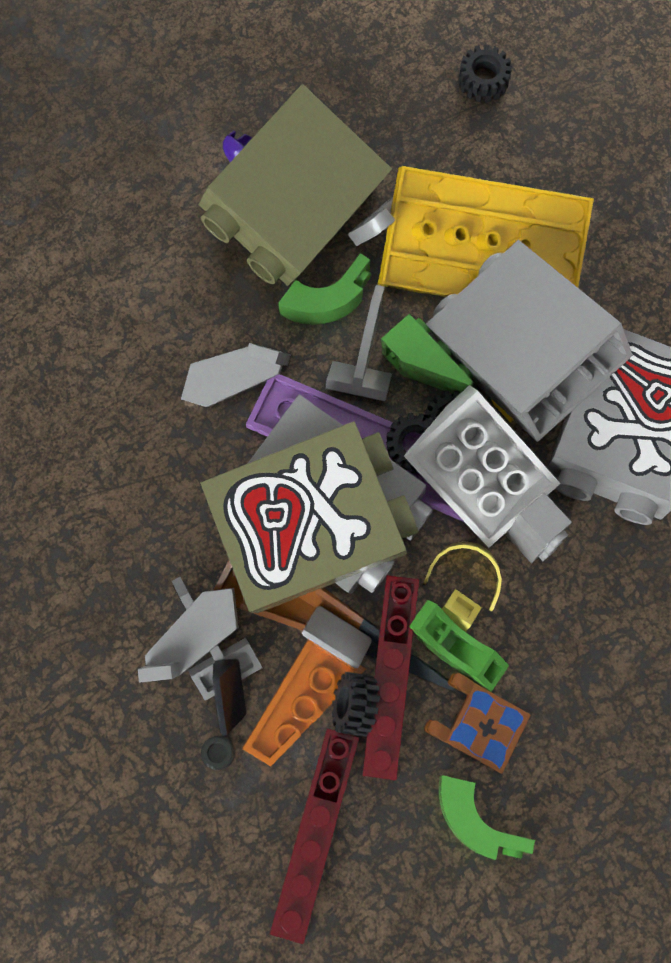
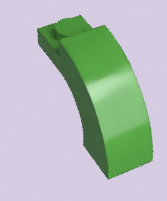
(329, 303)
(457, 647)
(460, 813)

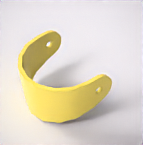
(474, 546)

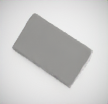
(337, 636)

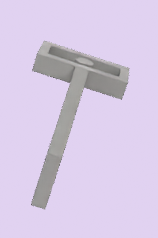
(231, 373)
(359, 379)
(192, 636)
(203, 672)

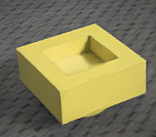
(461, 610)

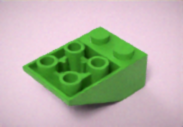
(421, 358)

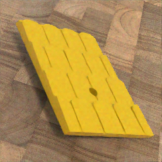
(487, 220)

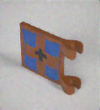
(484, 726)

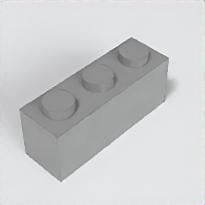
(539, 529)

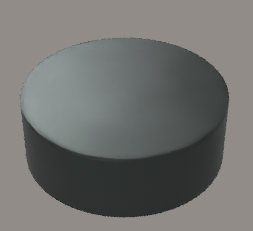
(217, 753)

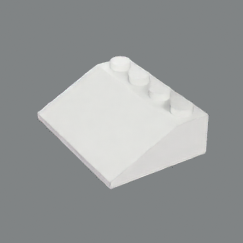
(480, 466)

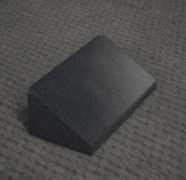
(228, 694)

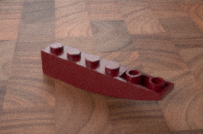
(392, 677)
(314, 837)

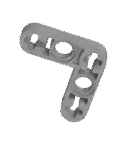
(373, 224)

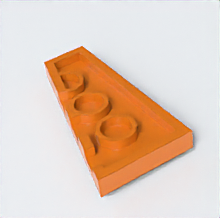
(297, 702)

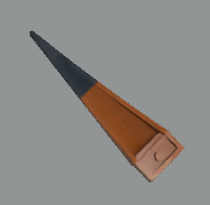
(299, 610)

